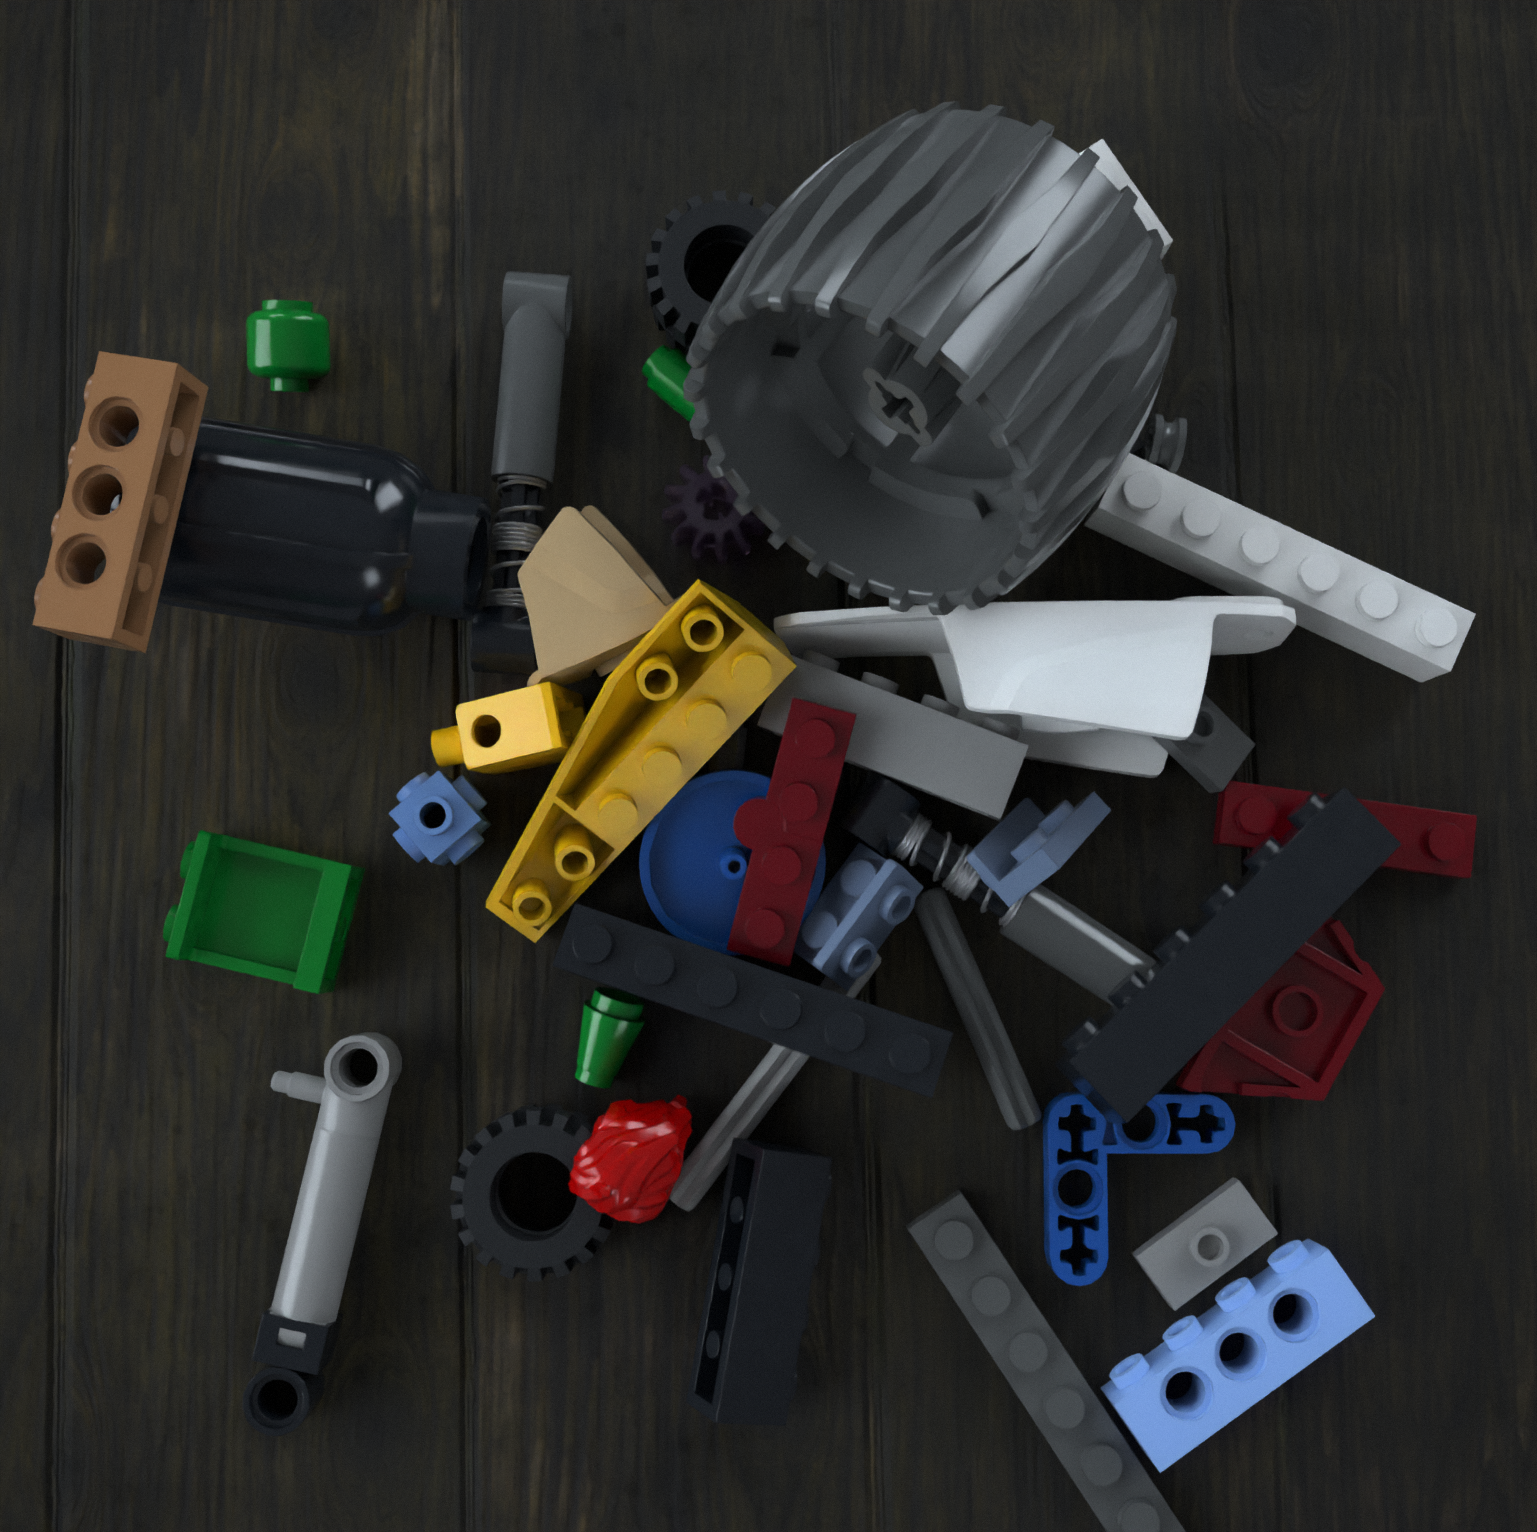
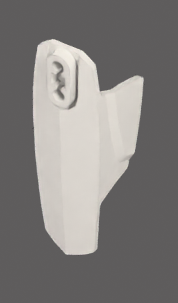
(1070, 675)

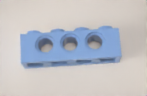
(1272, 1352)

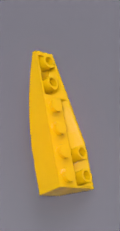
(637, 749)

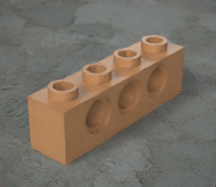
(140, 531)

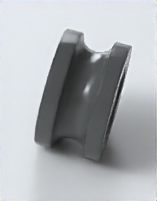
(1165, 442)

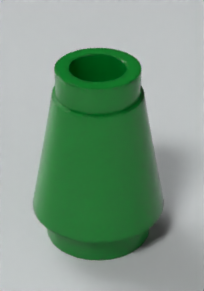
(607, 1034)

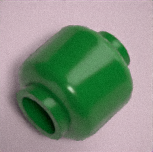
(288, 344)

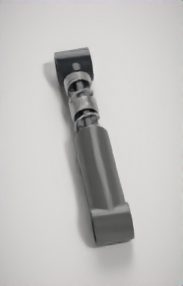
(523, 461)
(1040, 922)

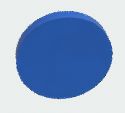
(697, 865)

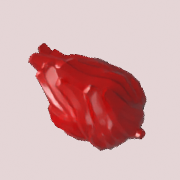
(633, 1158)

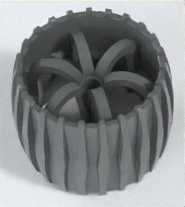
(935, 356)

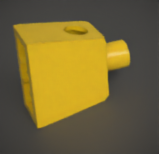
(511, 730)

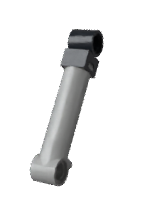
(304, 1321)

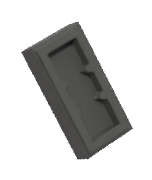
(1212, 749)

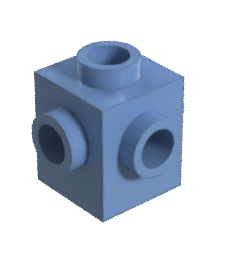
(463, 823)

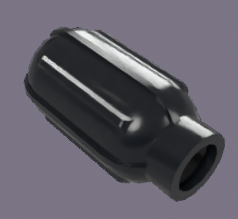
(320, 534)

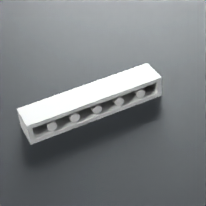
(1262, 557)

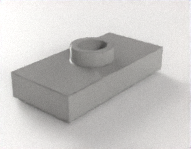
(1204, 1243)

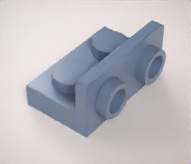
(1033, 846)
(856, 915)

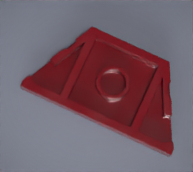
(1294, 1027)

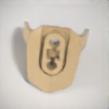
(587, 597)

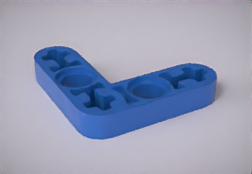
(1110, 1139)

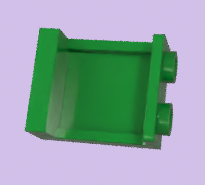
(263, 911)

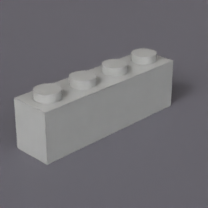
(906, 739)

